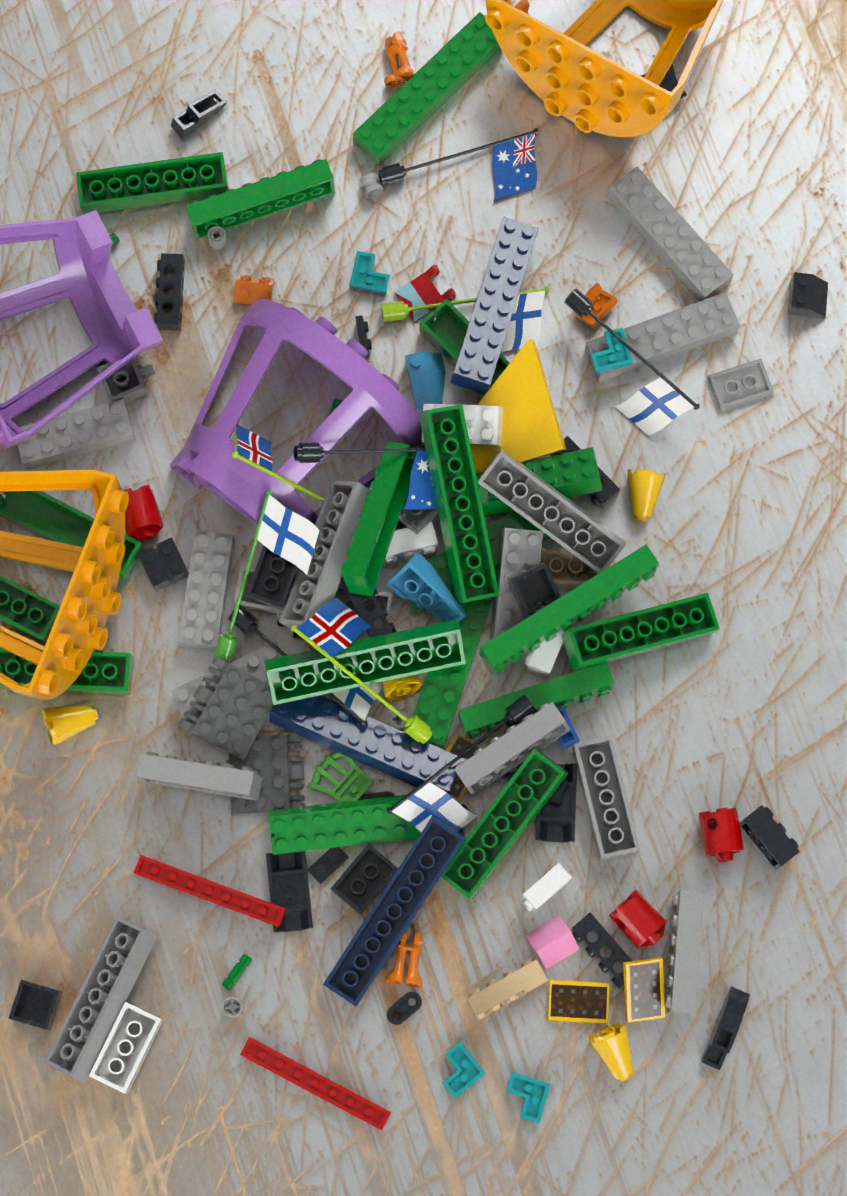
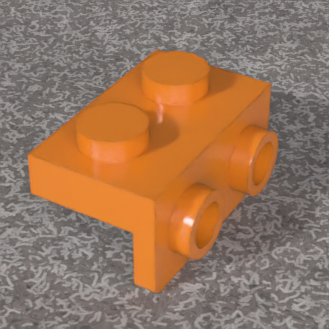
(249, 289)
(602, 304)

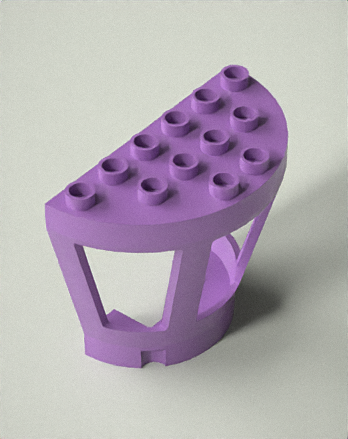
(99, 301)
(209, 451)

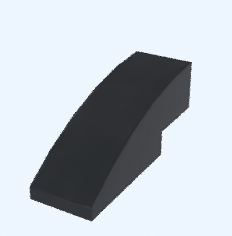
(197, 113)

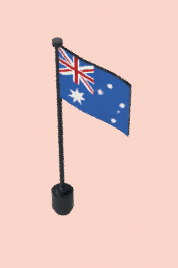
(512, 165)
(420, 486)

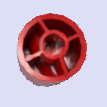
(142, 514)
(721, 833)
(639, 920)

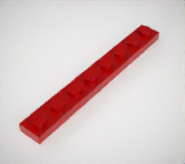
(210, 891)
(315, 1083)

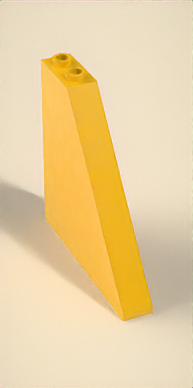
(529, 414)

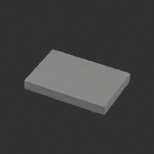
(740, 384)

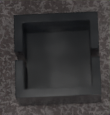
(162, 563)
(534, 587)
(35, 1005)

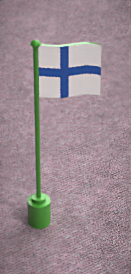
(285, 535)

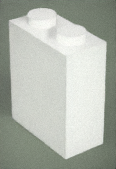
(545, 888)

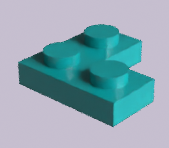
(364, 278)
(615, 356)
(467, 1070)
(533, 1091)

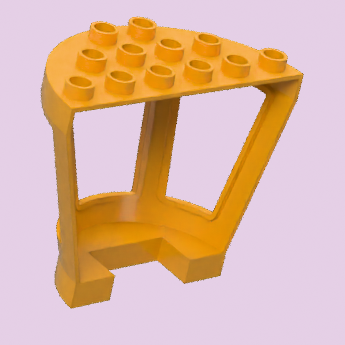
(588, 85)
(92, 589)

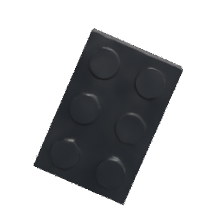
(272, 580)
(769, 837)
(364, 879)

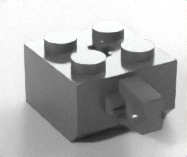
(133, 384)

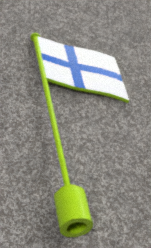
(523, 326)

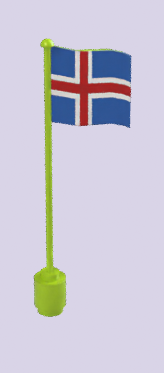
(257, 452)
(333, 631)

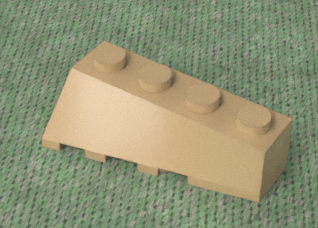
(566, 570)
(507, 989)

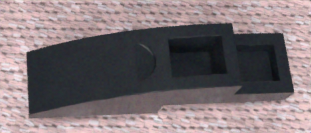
(726, 1028)

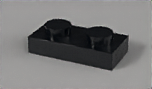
(362, 328)
(328, 864)

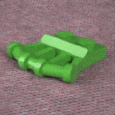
(349, 788)

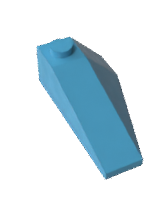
(426, 377)
(423, 586)

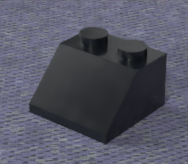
(807, 296)

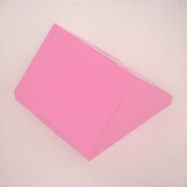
(552, 942)

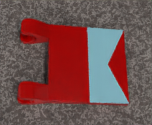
(423, 292)

